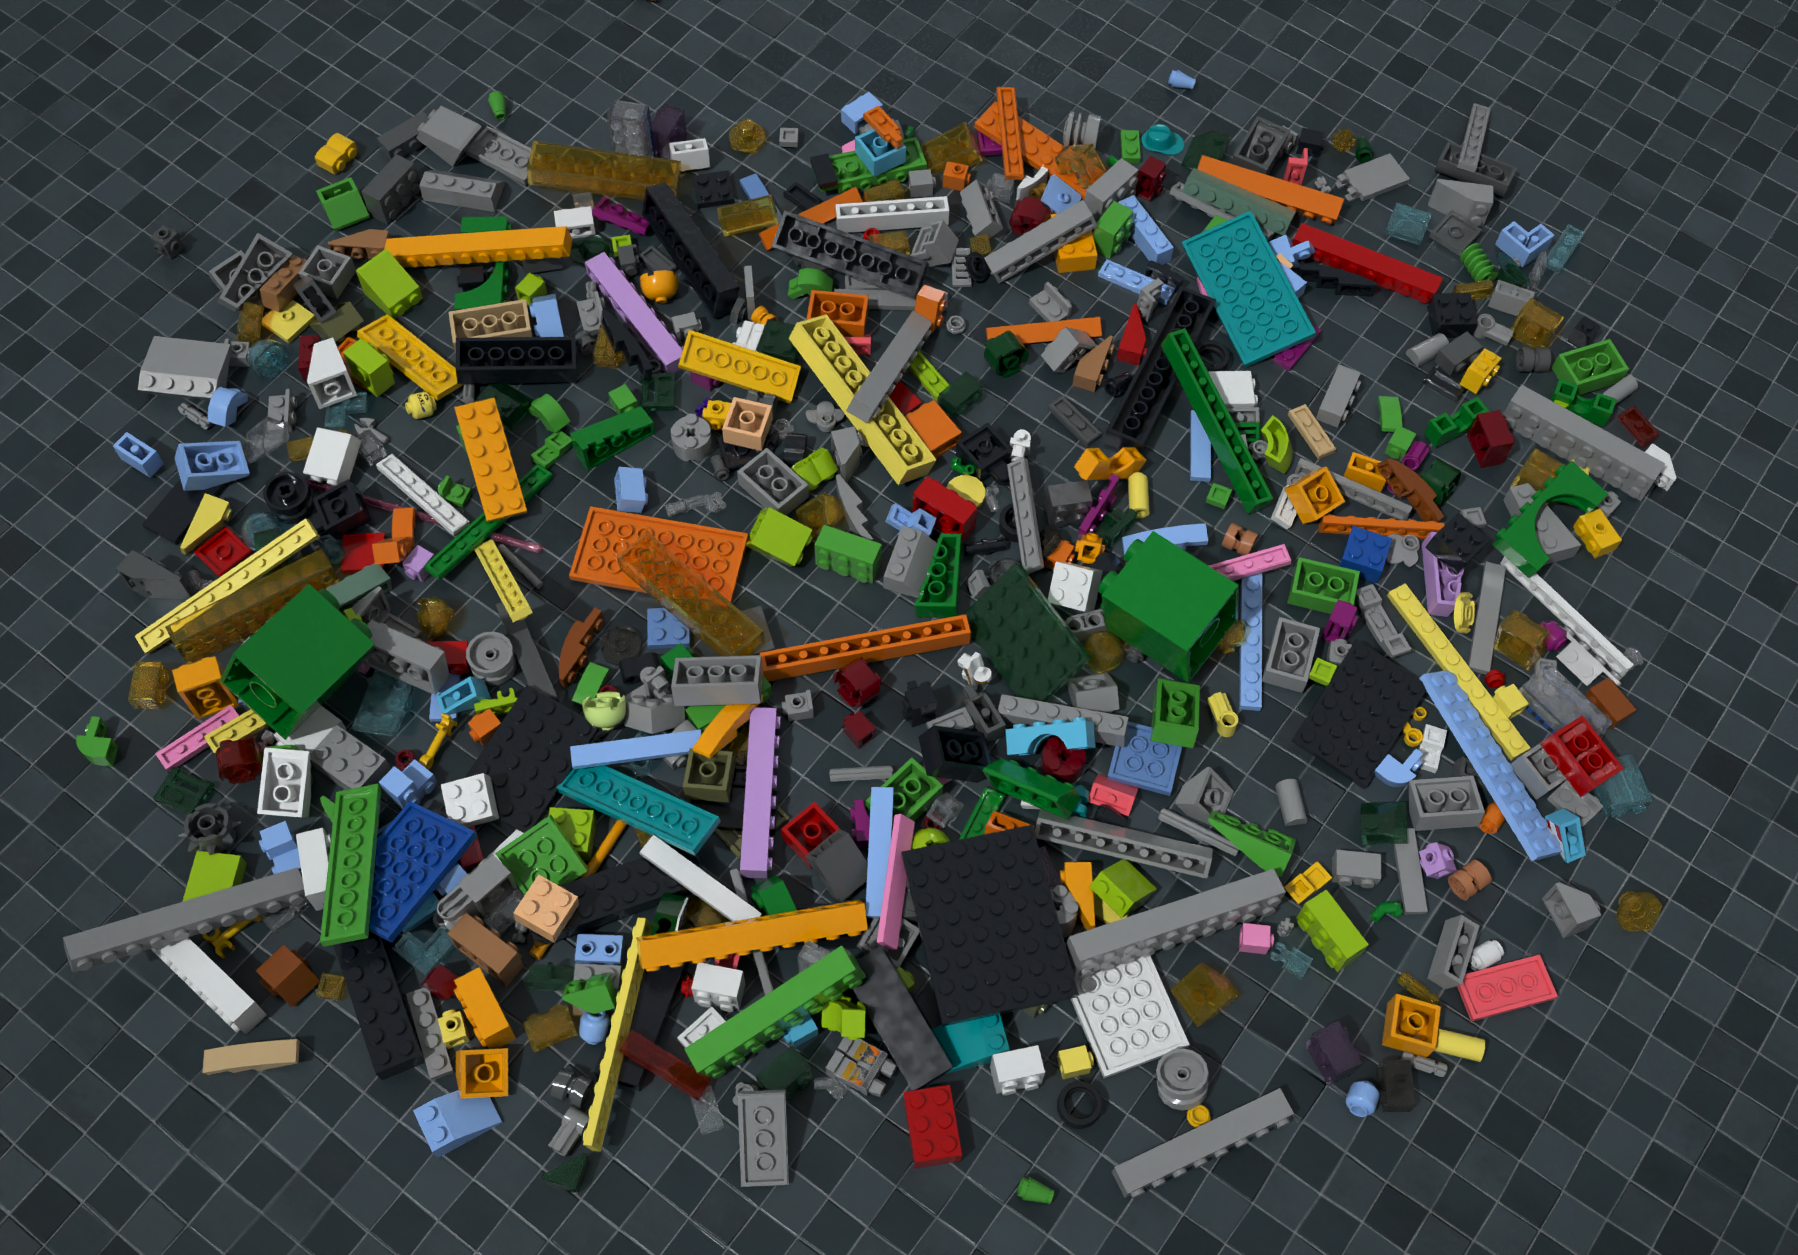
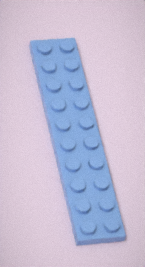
(1491, 765)

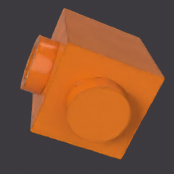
(956, 176)
(1063, 552)
(483, 726)

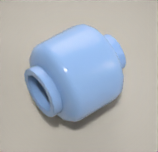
(594, 1027)
(1362, 1098)

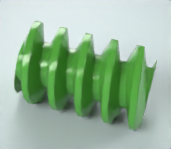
(1477, 263)

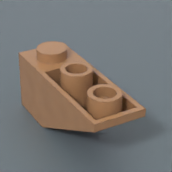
(362, 244)
(1090, 366)

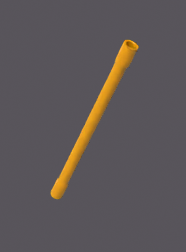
(593, 866)

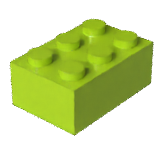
(1331, 931)

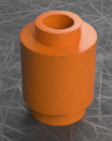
(1492, 819)

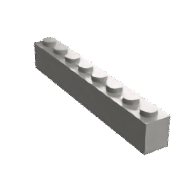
(889, 367)
(1125, 843)
(1202, 1143)

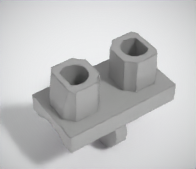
(654, 682)

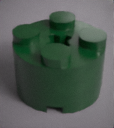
(1005, 354)
(1442, 480)

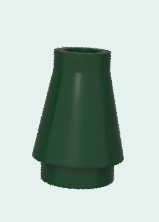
(1363, 150)

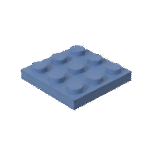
(1145, 762)

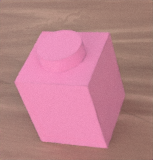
(1255, 938)

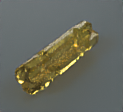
(1417, 989)

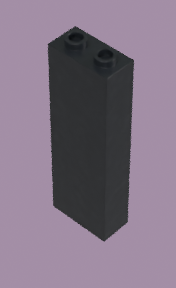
(650, 1016)
(900, 1020)

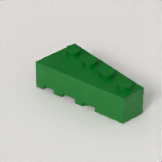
(611, 437)
(941, 586)

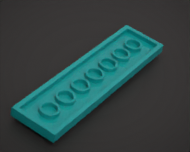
(641, 806)

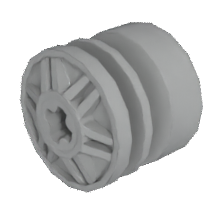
(1081, 132)

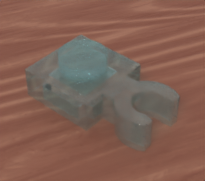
(1294, 961)

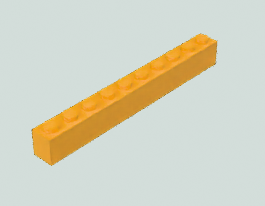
(481, 247)
(751, 934)

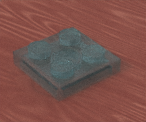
(1408, 223)

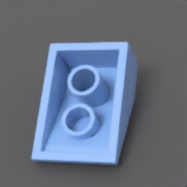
(210, 464)
(455, 1121)

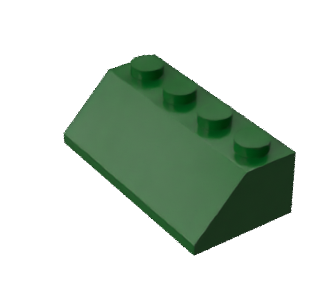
(1032, 787)

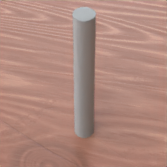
(520, 566)

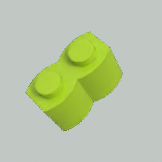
(815, 468)

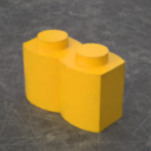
(336, 153)

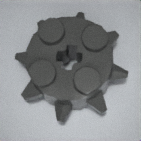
(210, 829)

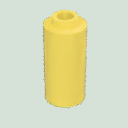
(1139, 494)
(1460, 1045)

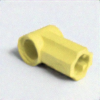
(1223, 713)

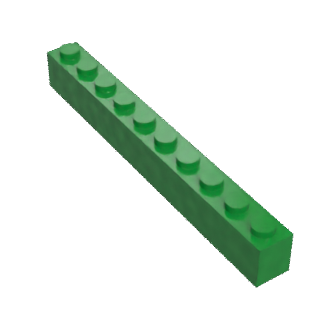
(1216, 421)

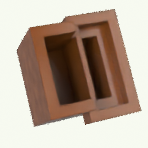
(287, 975)

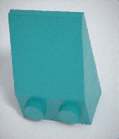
(973, 1041)

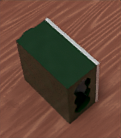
(669, 914)

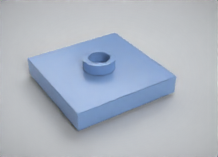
(1059, 195)

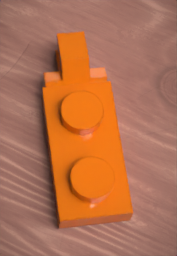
(884, 126)

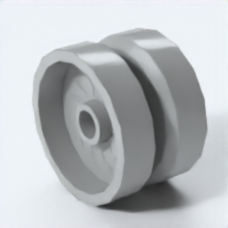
(491, 658)
(1182, 1079)

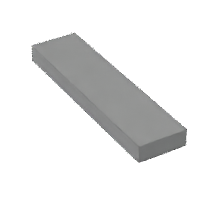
(1410, 876)

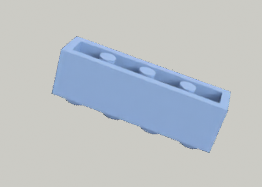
(1147, 233)

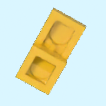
(1308, 883)

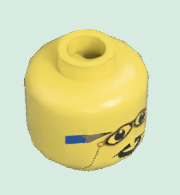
(420, 405)

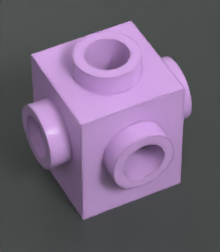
(1437, 860)

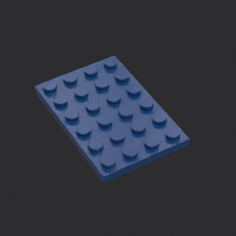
(411, 863)

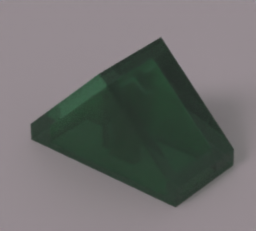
(568, 1175)

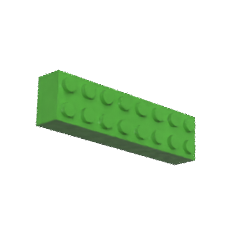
(775, 1013)

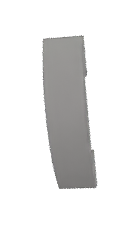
(1379, 623)

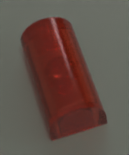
(1638, 426)

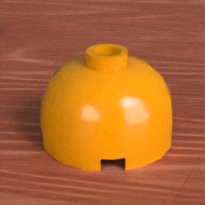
(659, 286)

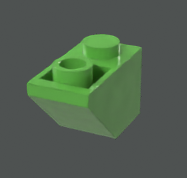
(592, 994)

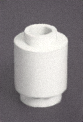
(1486, 954)

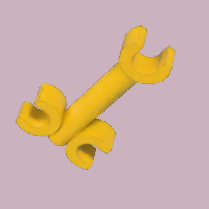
(444, 729)
(220, 939)

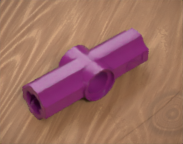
(1413, 458)

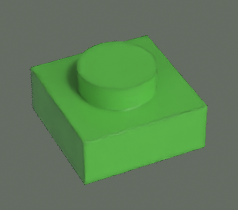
(1218, 496)

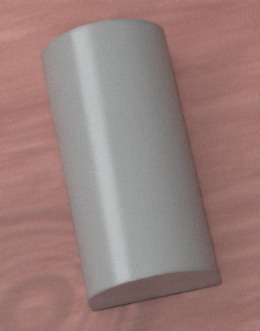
(1427, 349)
(1622, 388)
(1244, 414)
(1291, 802)

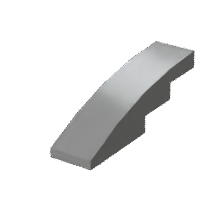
(852, 509)

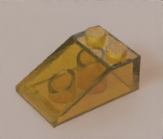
(954, 145)

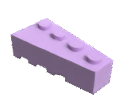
(1440, 583)

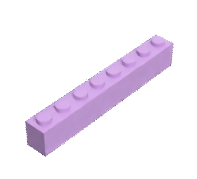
(635, 312)
(758, 793)

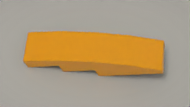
(723, 728)

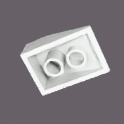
(285, 783)

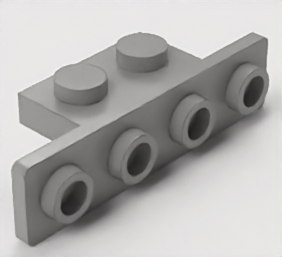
(1582, 663)

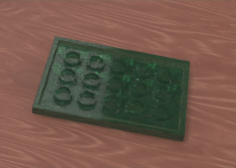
(1025, 636)

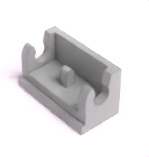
(1509, 298)

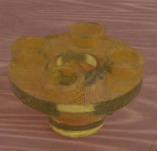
(747, 136)
(1638, 911)

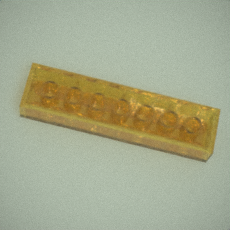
(599, 170)
(690, 598)
(248, 608)

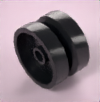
(289, 497)

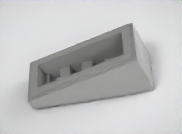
(959, 257)

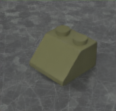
(338, 324)

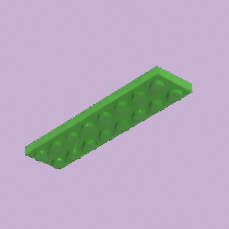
(351, 865)

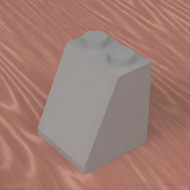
(447, 134)

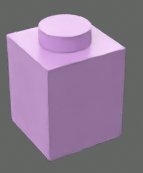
(415, 563)

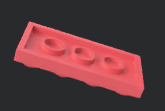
(1506, 988)

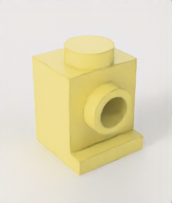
(456, 1035)

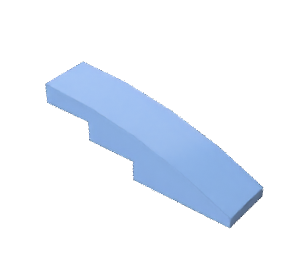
(1179, 535)

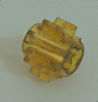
(1343, 139)

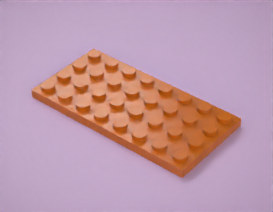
(707, 550)

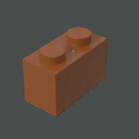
(1611, 702)

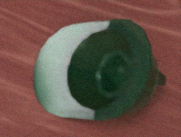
(590, 247)
(1510, 271)

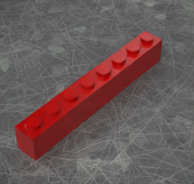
(1370, 264)

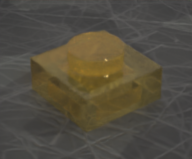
(980, 244)
(331, 987)

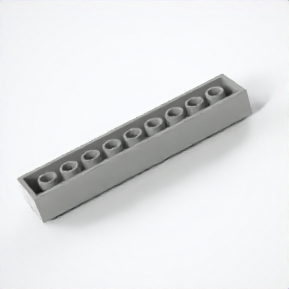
(1174, 923)

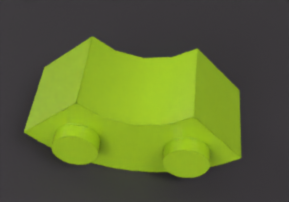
(1279, 448)
(845, 1018)

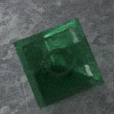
(1210, 144)
(1383, 823)

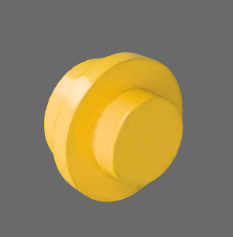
(1198, 1116)

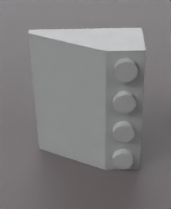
(184, 368)

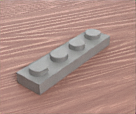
(429, 1033)

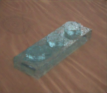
(1564, 248)

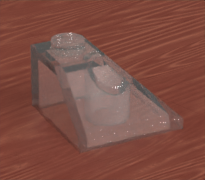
(265, 439)

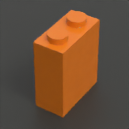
(934, 428)

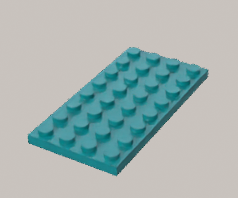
(1249, 289)

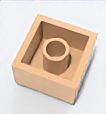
(747, 423)
(546, 908)

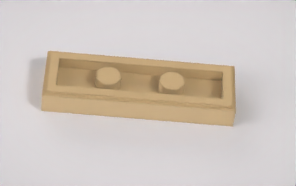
(1311, 431)

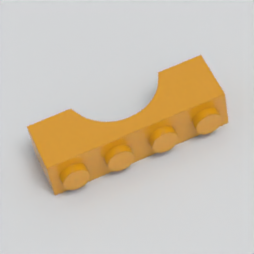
(1097, 466)

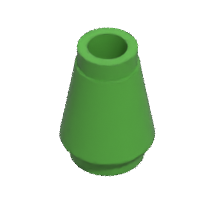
(498, 104)
(1034, 1191)

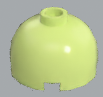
(605, 710)

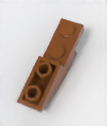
(1408, 483)
(574, 651)

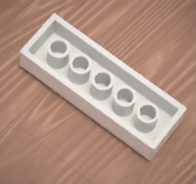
(211, 984)

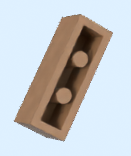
(279, 288)

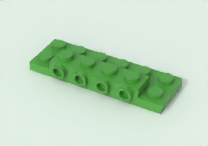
(853, 173)

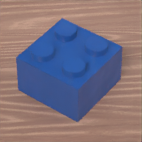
(1365, 553)

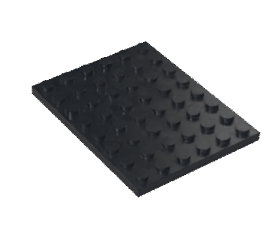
(988, 925)

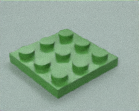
(542, 852)

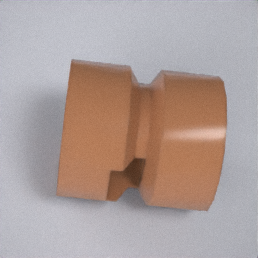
(1246, 542)
(1471, 878)

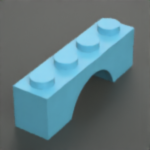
(1075, 735)

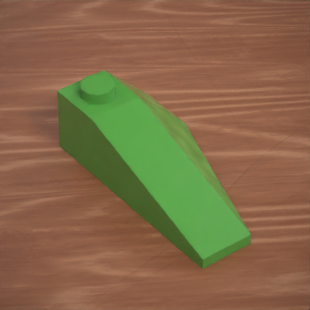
(1264, 848)

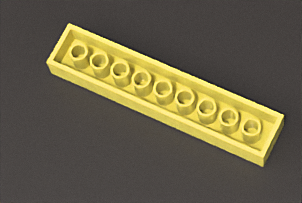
(843, 375)

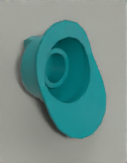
(1162, 140)

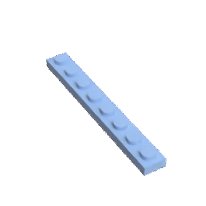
(1251, 650)

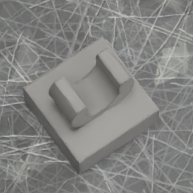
(978, 583)

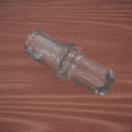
(684, 505)

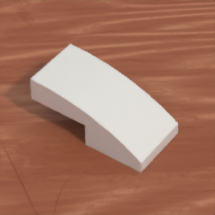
(1028, 183)
(1431, 747)

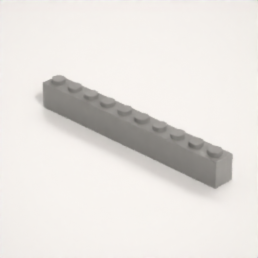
(183, 920)

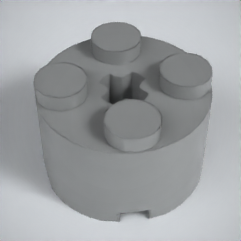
(691, 438)
(1066, 909)

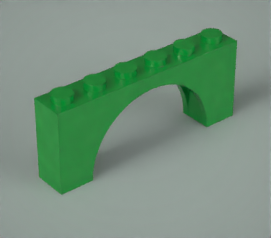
(495, 288)
(1519, 539)

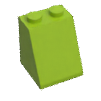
(388, 284)
(779, 537)

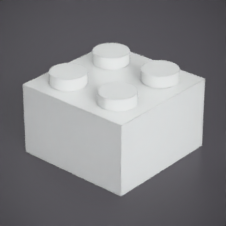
(1074, 586)
(470, 800)
(718, 987)
(1017, 1070)

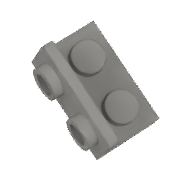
(1149, 299)
(1051, 304)
(590, 313)
(282, 408)
(1583, 807)

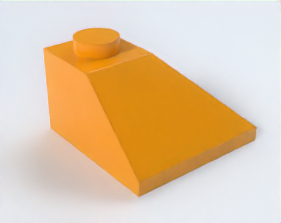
(482, 1073)

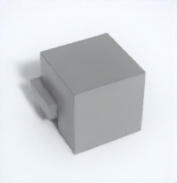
(935, 244)

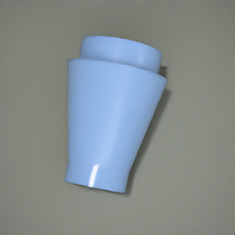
(1181, 80)

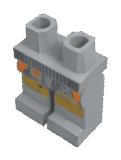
(860, 1066)

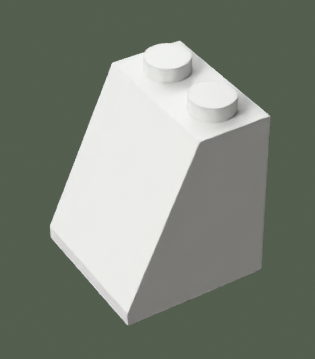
(328, 375)

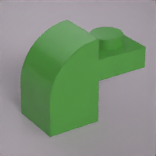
(809, 280)
(549, 413)
(94, 746)

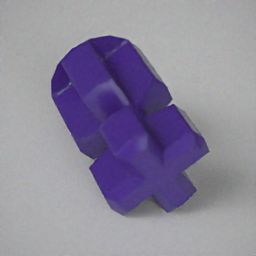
(699, 410)

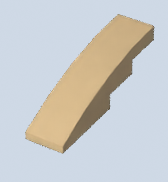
(251, 1056)

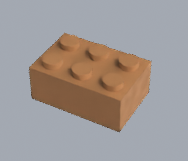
(486, 948)

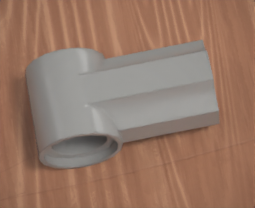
(1489, 328)
(572, 1127)

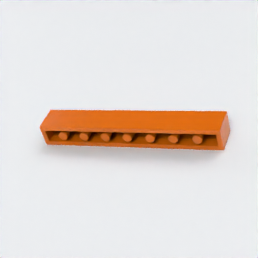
(1288, 194)

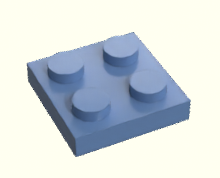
(665, 630)

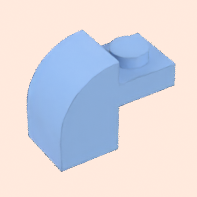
(1291, 253)
(224, 405)
(918, 520)
(1396, 774)

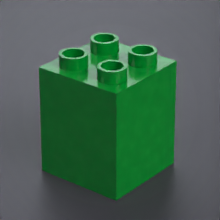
(1169, 605)
(297, 660)

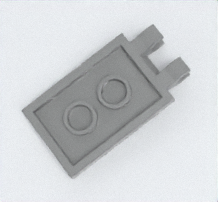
(1372, 178)

